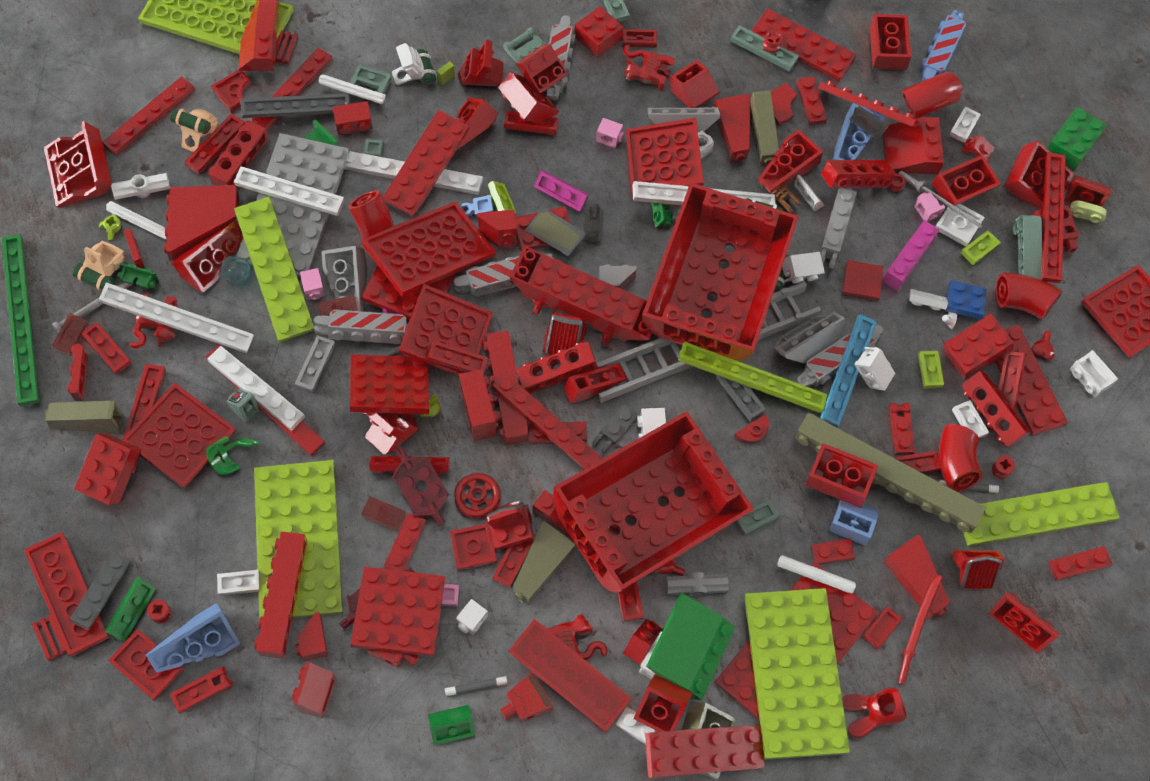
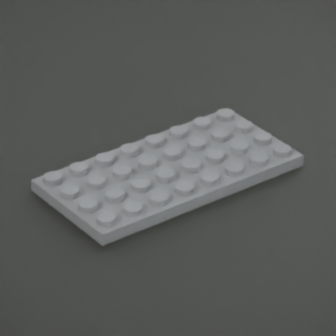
(311, 165)

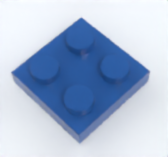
(966, 299)

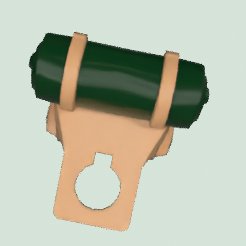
(196, 123)
(99, 265)

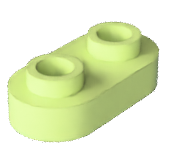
(1088, 211)

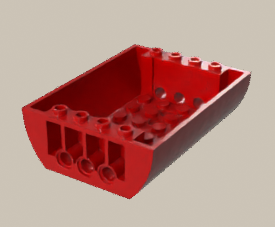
(692, 272)
(630, 486)

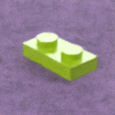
(501, 196)
(980, 247)
(930, 369)

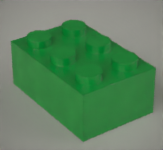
(1076, 137)

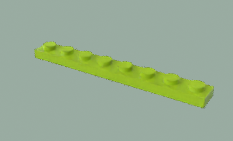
(752, 377)

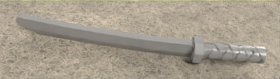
(921, 186)

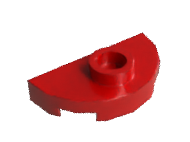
(754, 431)

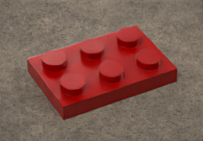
(529, 240)
(133, 663)

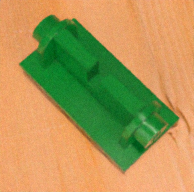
(660, 215)
(146, 277)

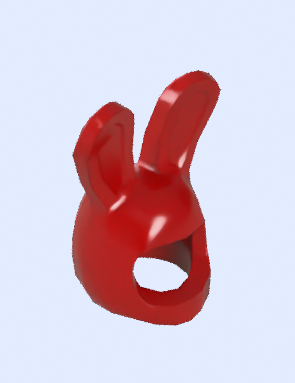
(884, 708)

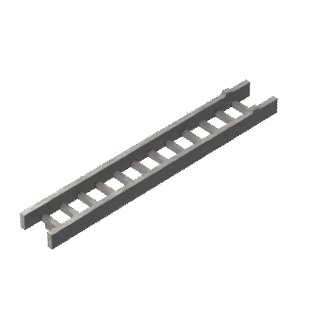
(785, 293)

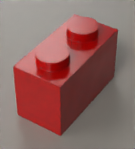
(352, 117)

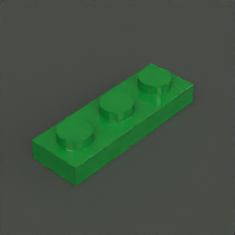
(130, 609)

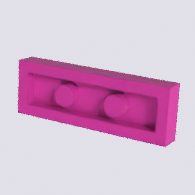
(561, 190)

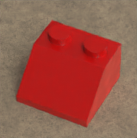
(1087, 191)
(499, 228)

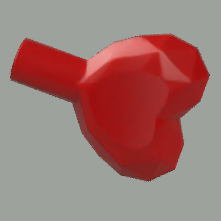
(1044, 347)
(670, 567)

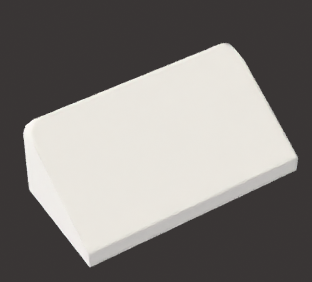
(808, 193)

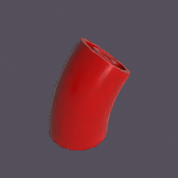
(932, 94)
(371, 213)
(1026, 294)
(959, 457)

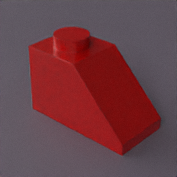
(312, 640)

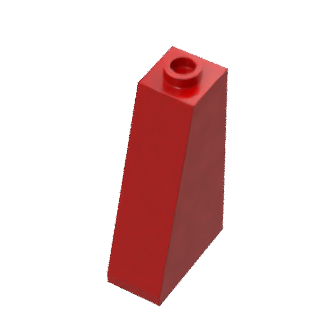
(735, 125)
(916, 572)

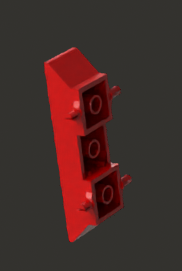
(565, 288)

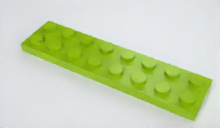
(274, 269)
(1044, 513)

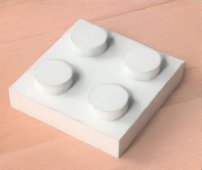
(957, 226)

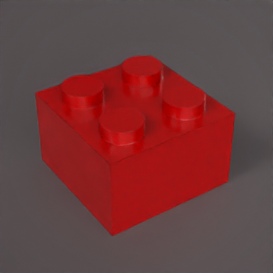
(598, 31)
(662, 705)

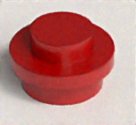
(898, 183)

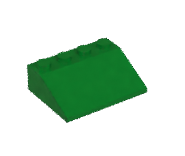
(691, 646)

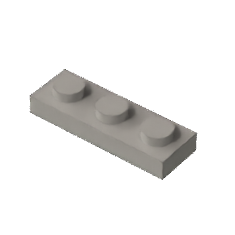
(315, 364)

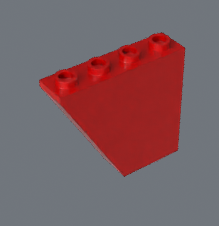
(197, 214)

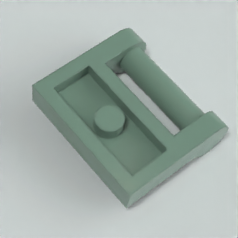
(526, 49)
(371, 78)

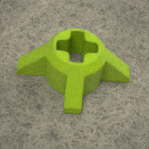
(112, 225)
(434, 407)

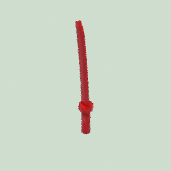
(909, 652)

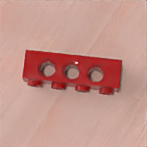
(256, 137)
(858, 173)
(550, 376)
(1017, 428)

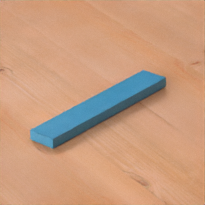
(847, 371)

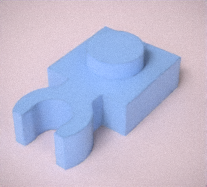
(479, 205)

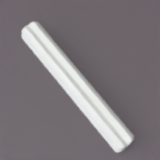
(352, 89)
(136, 219)
(816, 574)

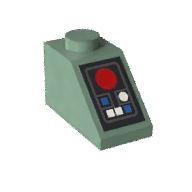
(243, 404)

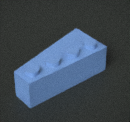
(851, 137)

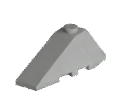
(346, 272)

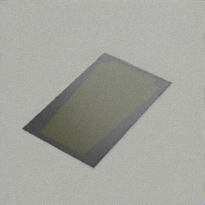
(555, 231)

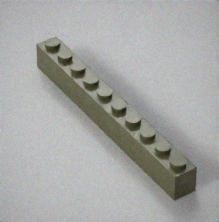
(895, 475)

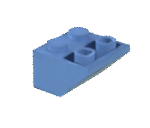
(854, 522)

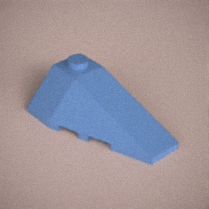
(199, 638)

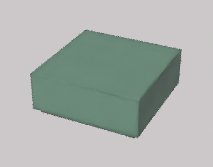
(374, 147)

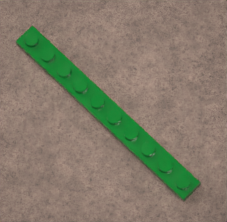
(20, 320)

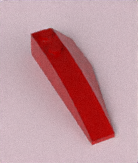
(260, 38)

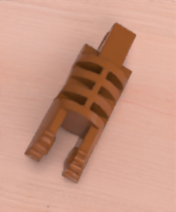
(783, 194)

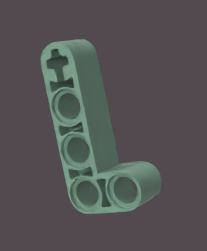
(1029, 245)

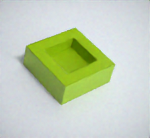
(445, 73)

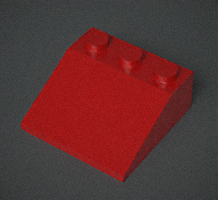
(913, 148)
(1028, 174)
(1024, 622)

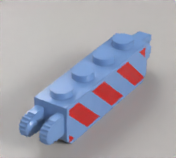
(944, 45)

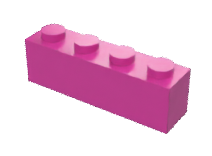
(910, 255)

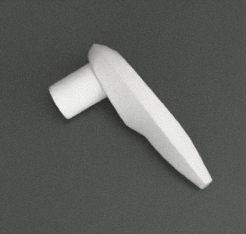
(950, 319)

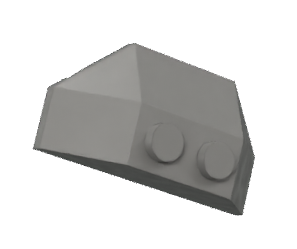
(704, 116)
(810, 337)

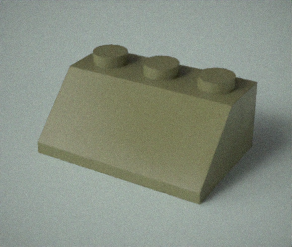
(704, 716)

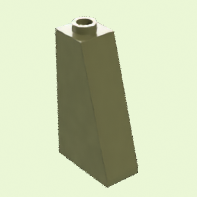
(763, 126)
(85, 416)
(543, 560)

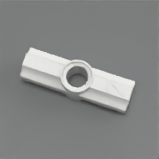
(148, 185)

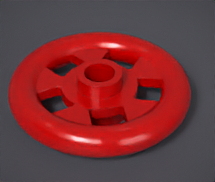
(470, 480)

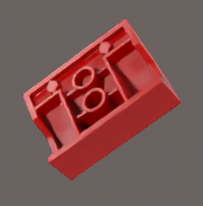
(78, 167)

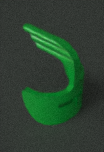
(227, 465)

